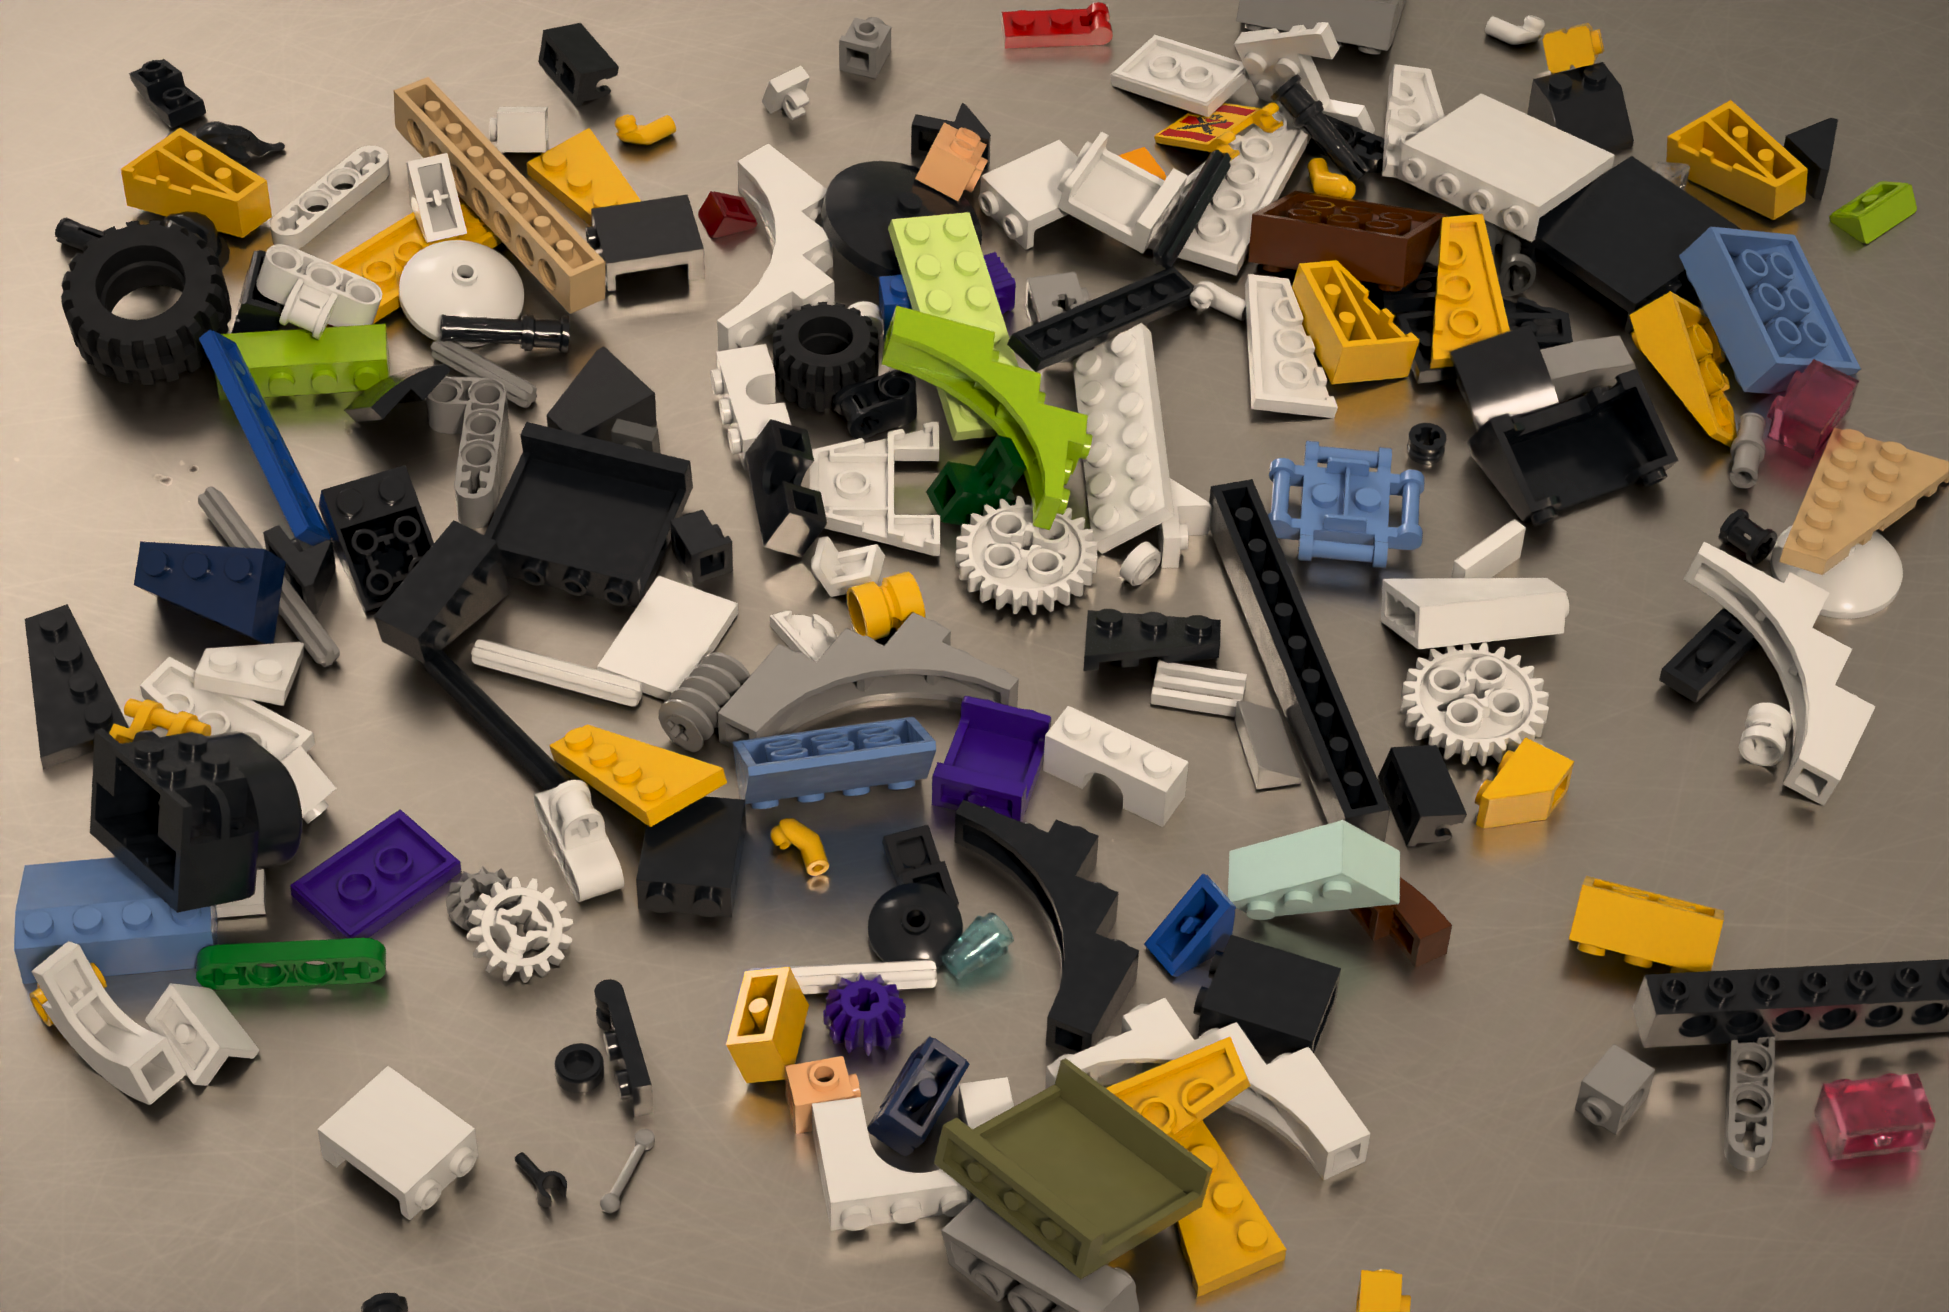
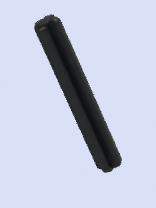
(1191, 209)

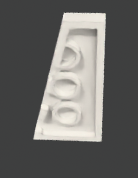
(1411, 108)
(173, 688)

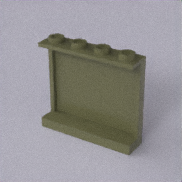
(1076, 1171)

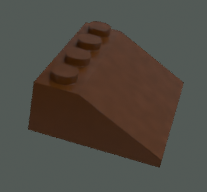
(1365, 237)

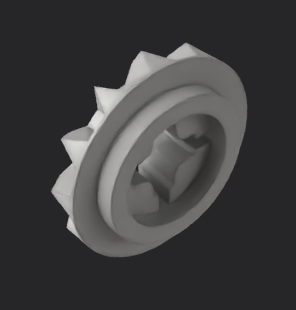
(462, 895)

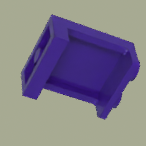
(992, 758)

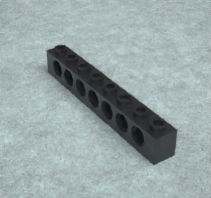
(1793, 1003)

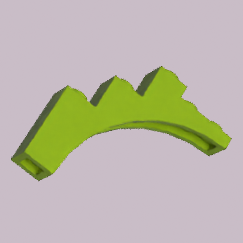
(1004, 396)

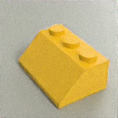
(1645, 927)

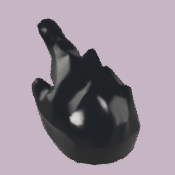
(235, 141)

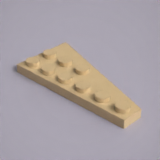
(1855, 492)

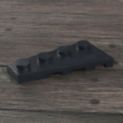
(67, 688)

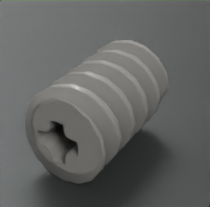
(694, 707)

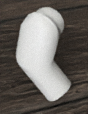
(1516, 35)

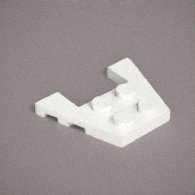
(1276, 57)
(859, 488)

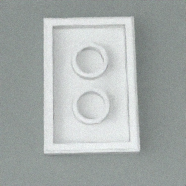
(1180, 75)
(668, 636)

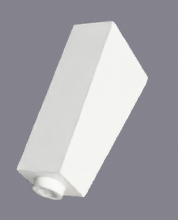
(1472, 609)

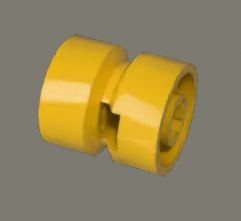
(883, 607)

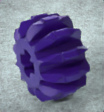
(864, 1014)

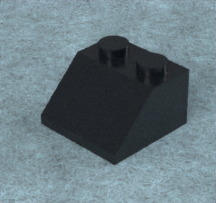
(1584, 104)

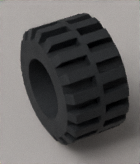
(823, 352)

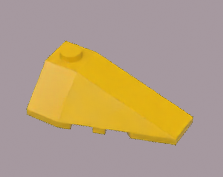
(1687, 356)

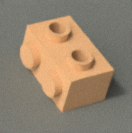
(953, 162)

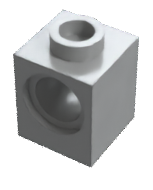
(1614, 1089)

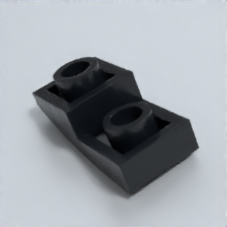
(166, 92)

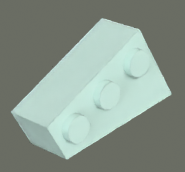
(1314, 872)

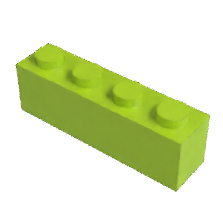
(301, 365)

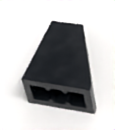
(600, 396)

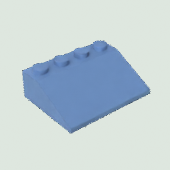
(1765, 307)
(832, 761)
(110, 916)

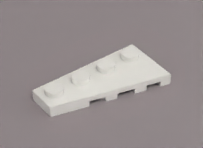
(1280, 353)

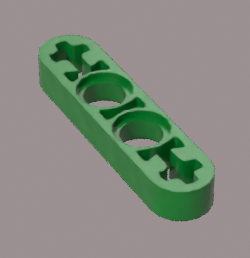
(344, 959)

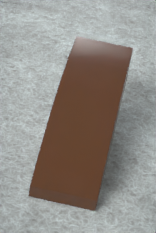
(1413, 925)

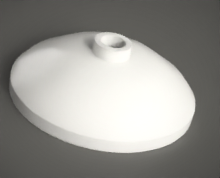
(433, 286)
(1858, 584)

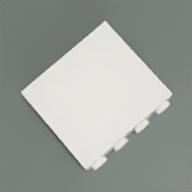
(1500, 164)

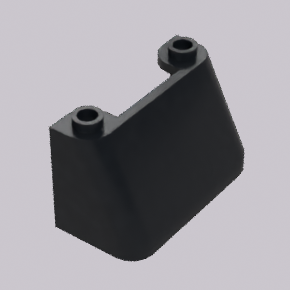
(1575, 450)

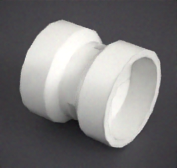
(1765, 734)

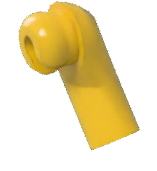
(643, 134)
(1327, 182)
(806, 840)

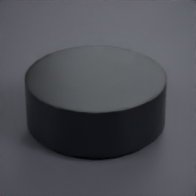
(579, 1068)

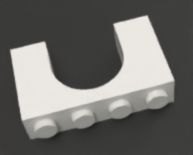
(867, 1190)

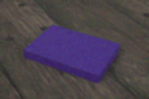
(376, 878)

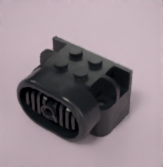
(194, 813)

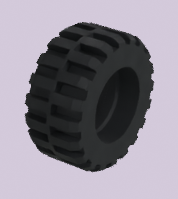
(138, 259)

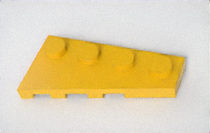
(1467, 289)
(635, 774)

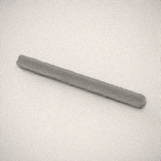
(291, 605)

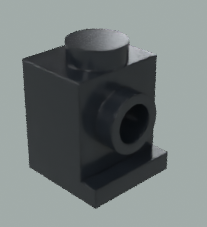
(701, 547)

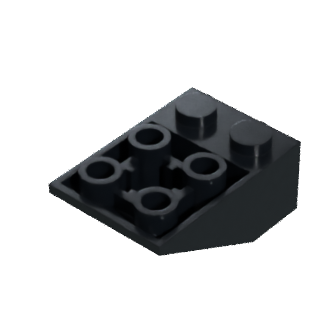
(376, 532)

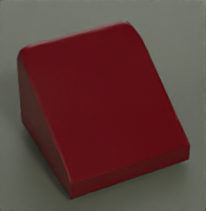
(725, 215)

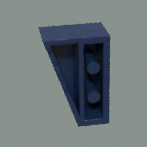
(216, 582)

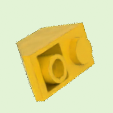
(1525, 786)

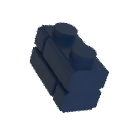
(918, 1096)

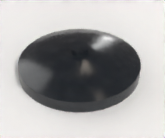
(864, 202)

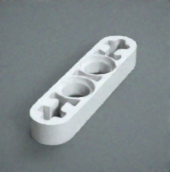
(363, 169)

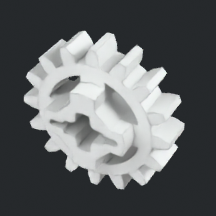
(502, 926)

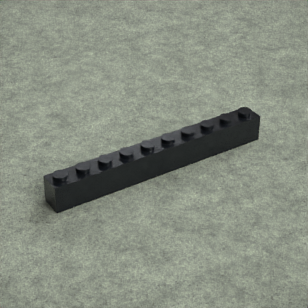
(1296, 660)

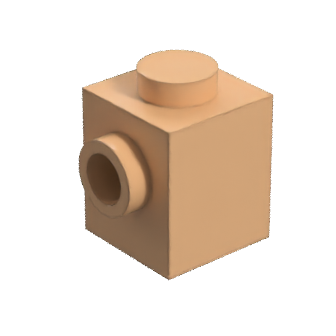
(817, 1083)

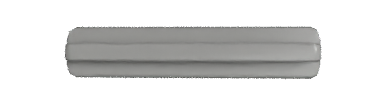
(474, 365)

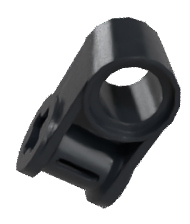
(880, 403)

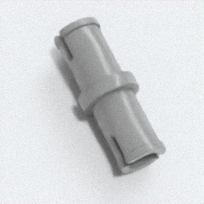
(1747, 450)

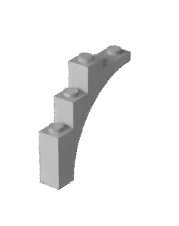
(856, 670)

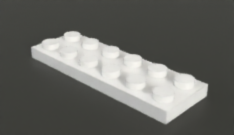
(1127, 454)

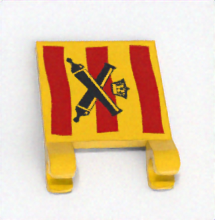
(1218, 129)

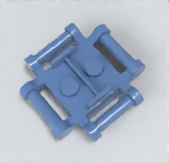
(1345, 504)

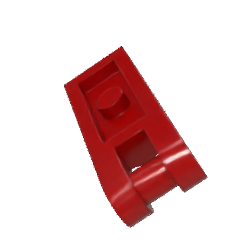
(1057, 27)

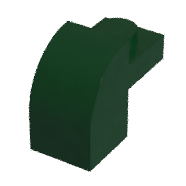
(967, 488)

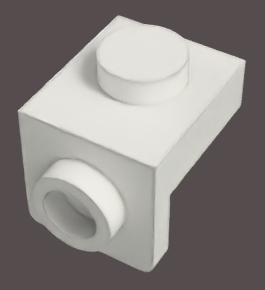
(846, 568)

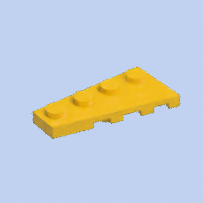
(581, 175)
(1186, 1088)
(1229, 1232)

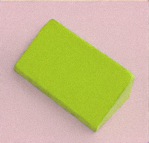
(1875, 210)

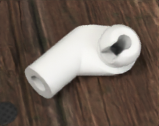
(1210, 295)

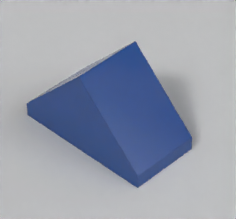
(1194, 928)

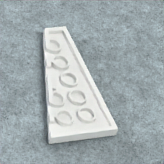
(1250, 184)

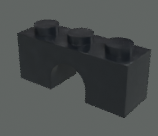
(786, 511)

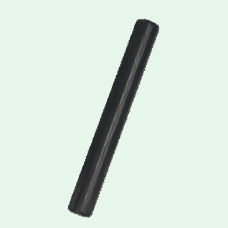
(495, 721)

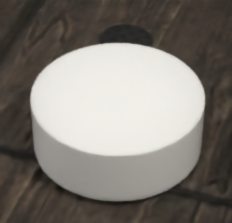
(1140, 564)

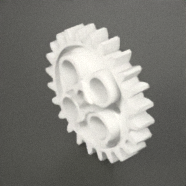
(1024, 562)
(1474, 702)

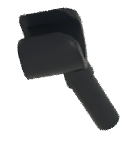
(542, 1180)

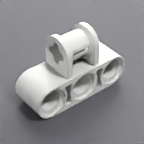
(316, 291)
(579, 840)

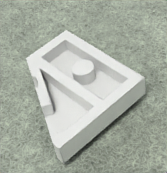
(250, 671)

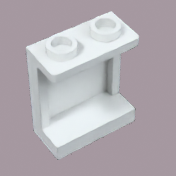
(1026, 191)
(1118, 195)
(400, 1141)

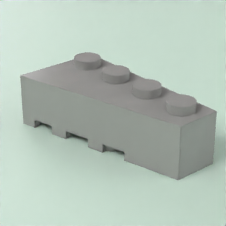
(1013, 1266)

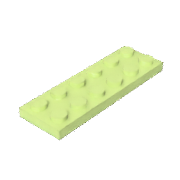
(951, 281)

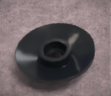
(897, 940)

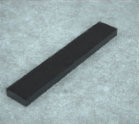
(1101, 319)

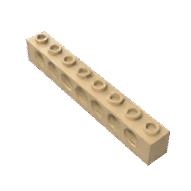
(502, 196)

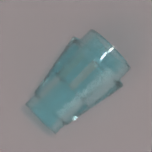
(978, 945)

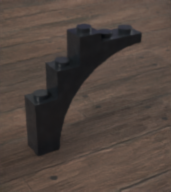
(1080, 912)

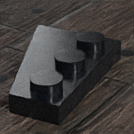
(1151, 634)

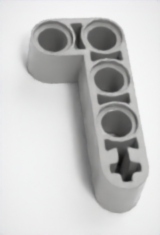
(480, 414)

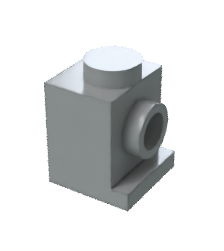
(868, 37)

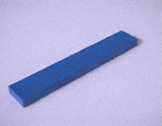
(265, 439)

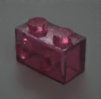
(1811, 408)
(1874, 1116)

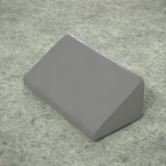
(1266, 746)

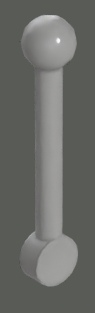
(643, 1141)

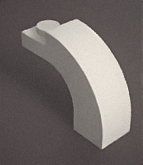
(100, 1032)

